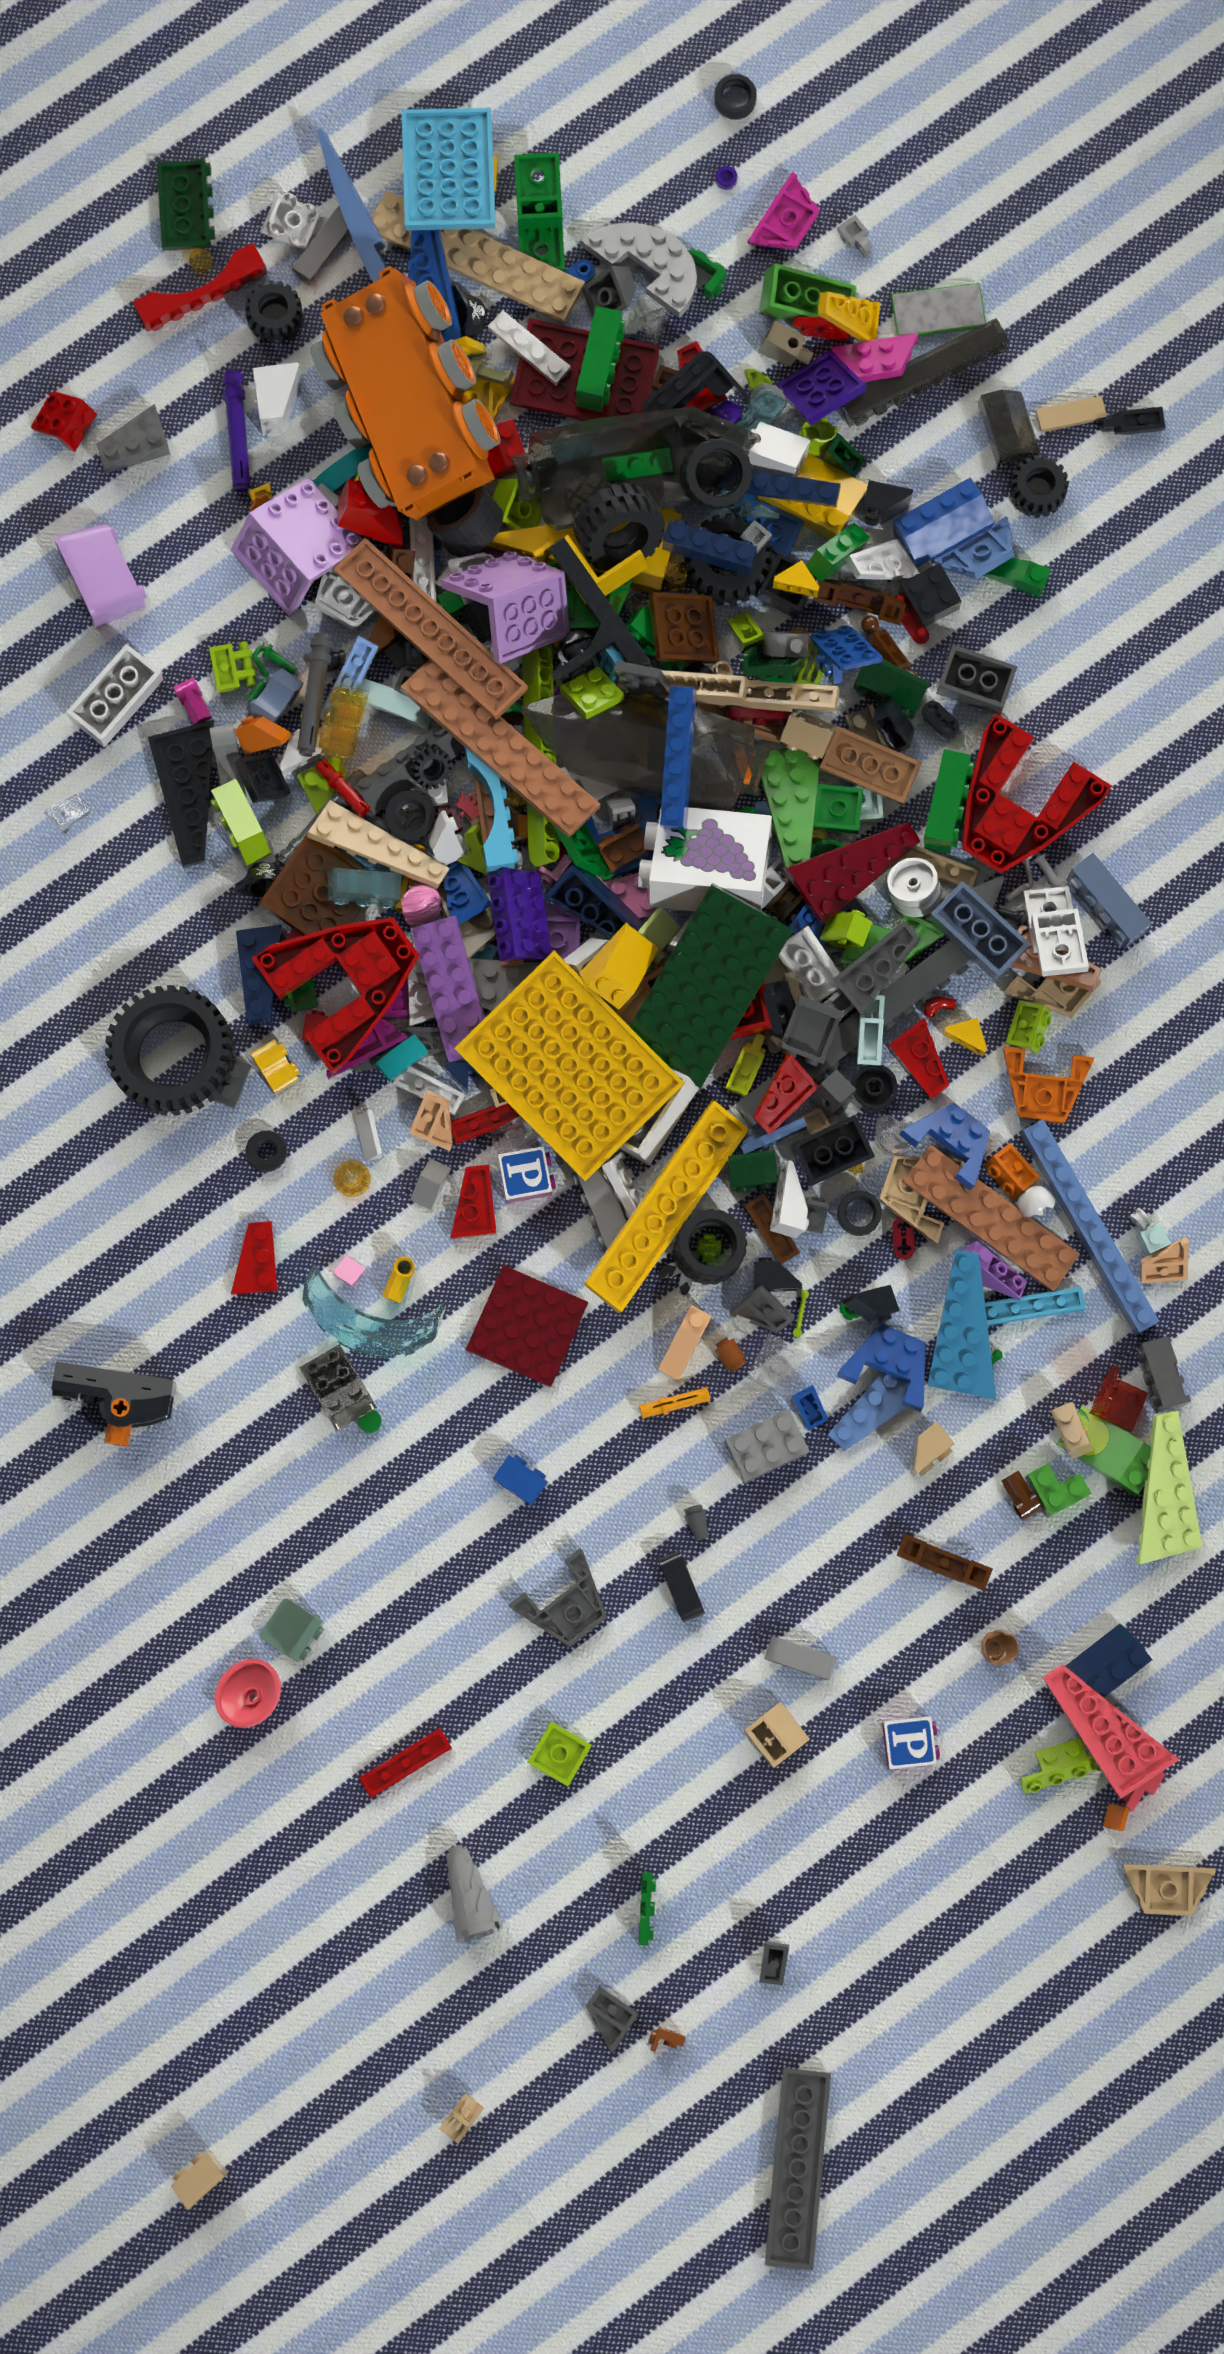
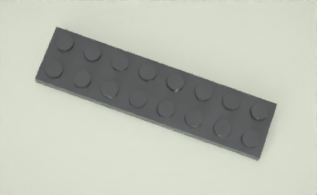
(797, 2169)

